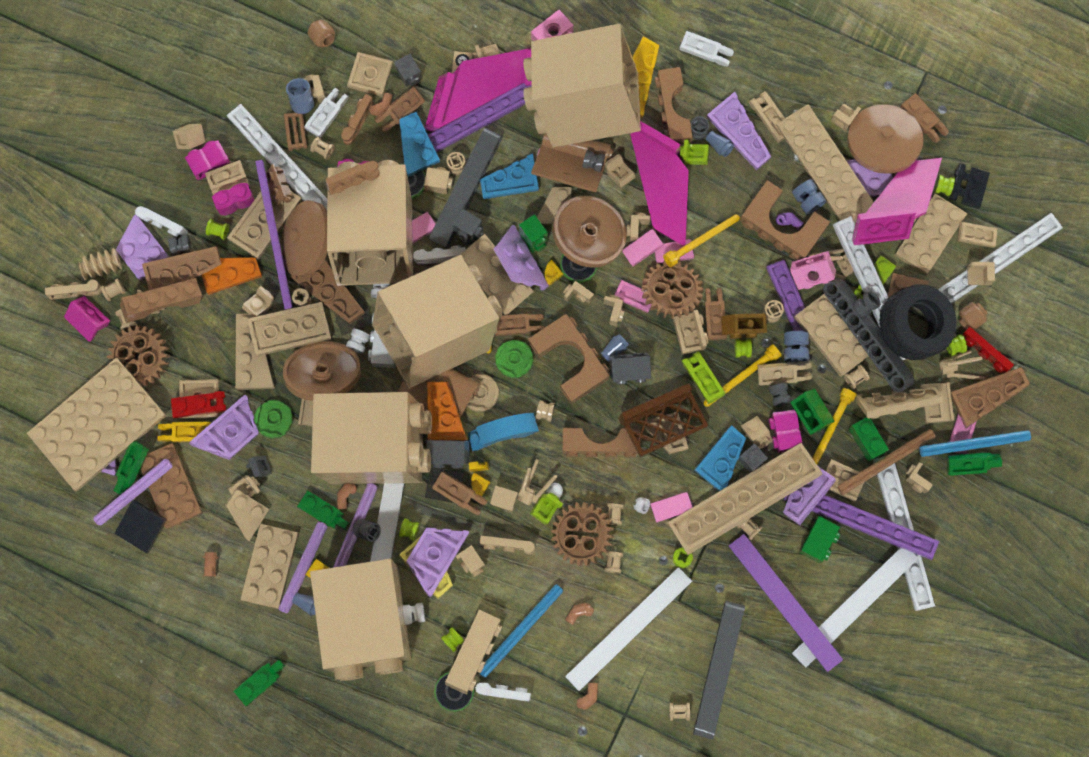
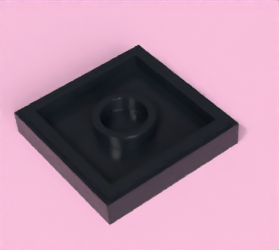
(140, 526)

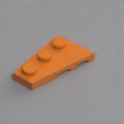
(231, 273)
(445, 416)

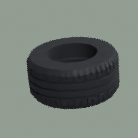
(939, 315)

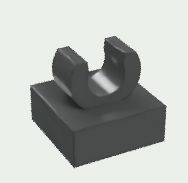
(259, 466)

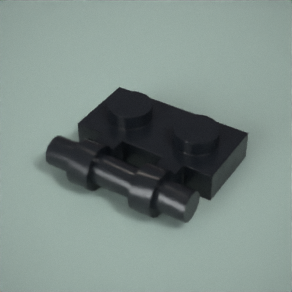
(975, 186)

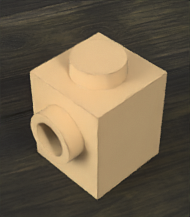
(438, 180)

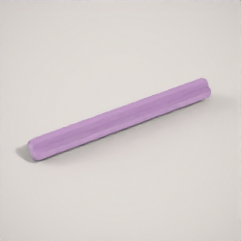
(133, 492)
(361, 513)
(303, 566)

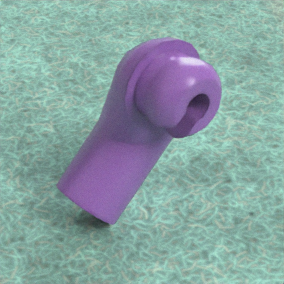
(789, 219)

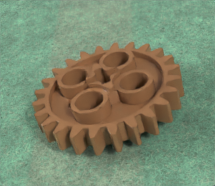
(663, 302)
(130, 341)
(580, 551)

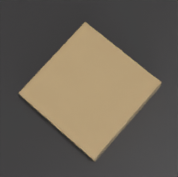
(370, 74)
(198, 387)

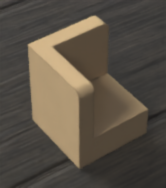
(844, 116)
(189, 136)
(981, 273)
(504, 499)

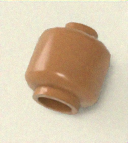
(321, 33)
(972, 315)

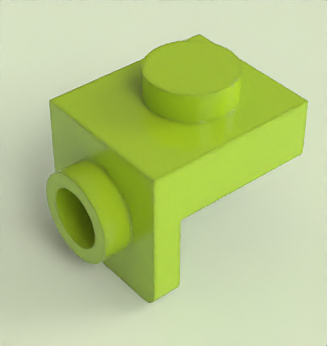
(695, 153)
(546, 507)

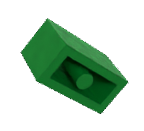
(533, 234)
(812, 411)
(868, 439)
(820, 539)

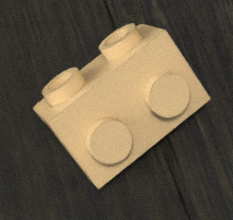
(690, 332)

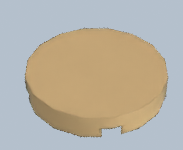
(484, 400)

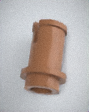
(210, 564)

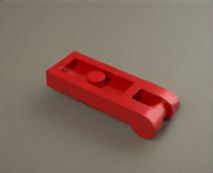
(198, 404)

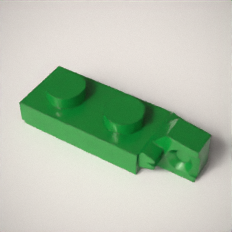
(972, 463)
(130, 466)
(322, 511)
(258, 682)

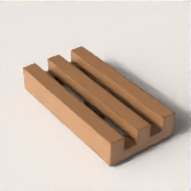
(297, 145)

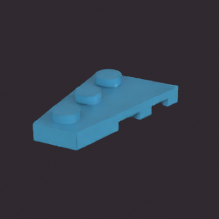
(416, 145)
(511, 180)
(721, 459)

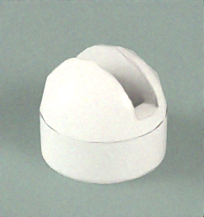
(556, 489)
(642, 505)

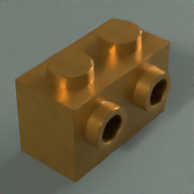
(743, 324)

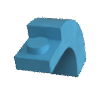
(502, 429)

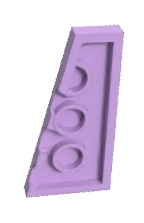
(735, 125)

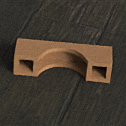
(670, 84)
(144, 303)
(577, 443)

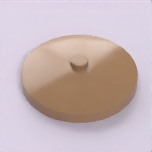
(885, 139)
(589, 231)
(305, 239)
(321, 369)

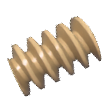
(100, 264)

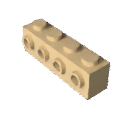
(473, 652)

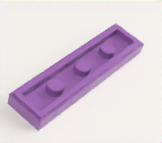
(786, 292)

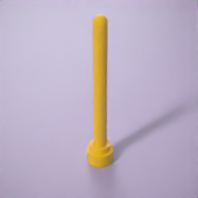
(672, 257)
(771, 354)
(846, 397)

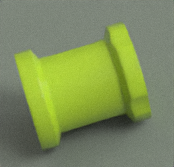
(217, 229)

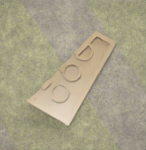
(251, 371)
(892, 404)

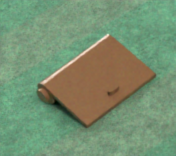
(566, 162)
(462, 389)

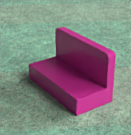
(86, 318)

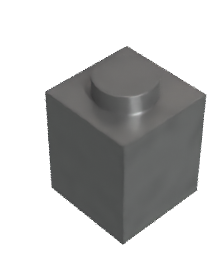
(408, 70)
(752, 458)

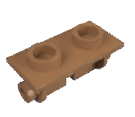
(275, 179)

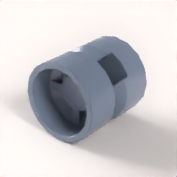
(300, 96)
(811, 203)
(796, 339)

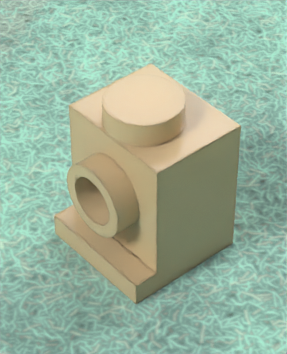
(471, 561)

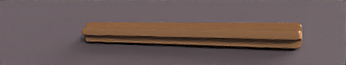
(885, 462)

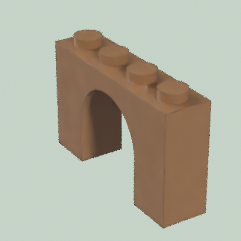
(797, 244)
(564, 332)

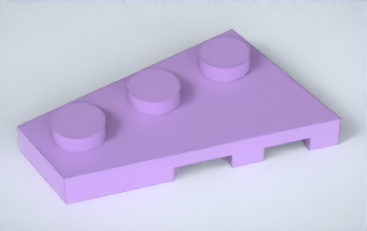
(807, 497)

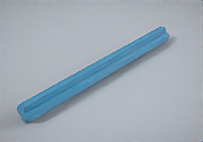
(975, 443)
(521, 630)

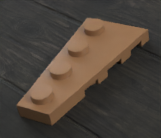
(180, 267)
(324, 288)
(985, 396)

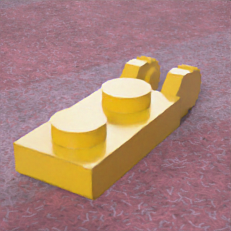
(182, 431)

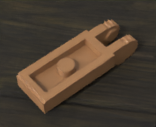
(401, 108)
(925, 117)
(356, 121)
(352, 176)
(713, 314)
(518, 324)
(458, 492)

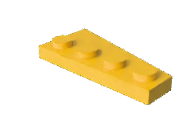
(645, 61)

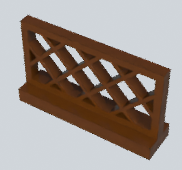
(655, 405)

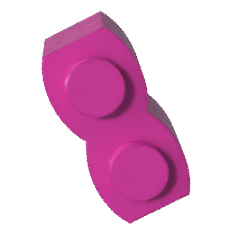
(207, 159)
(230, 200)
(785, 429)

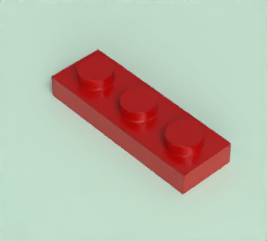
(987, 351)

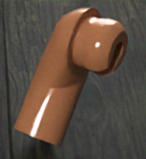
(378, 108)
(343, 493)
(579, 610)
(589, 699)

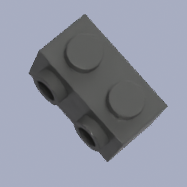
(467, 227)
(630, 367)
(449, 452)

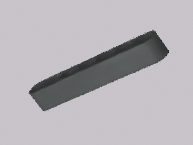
(466, 186)
(870, 344)
(719, 670)

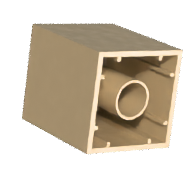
(583, 86)
(371, 228)
(436, 320)
(369, 438)
(360, 619)

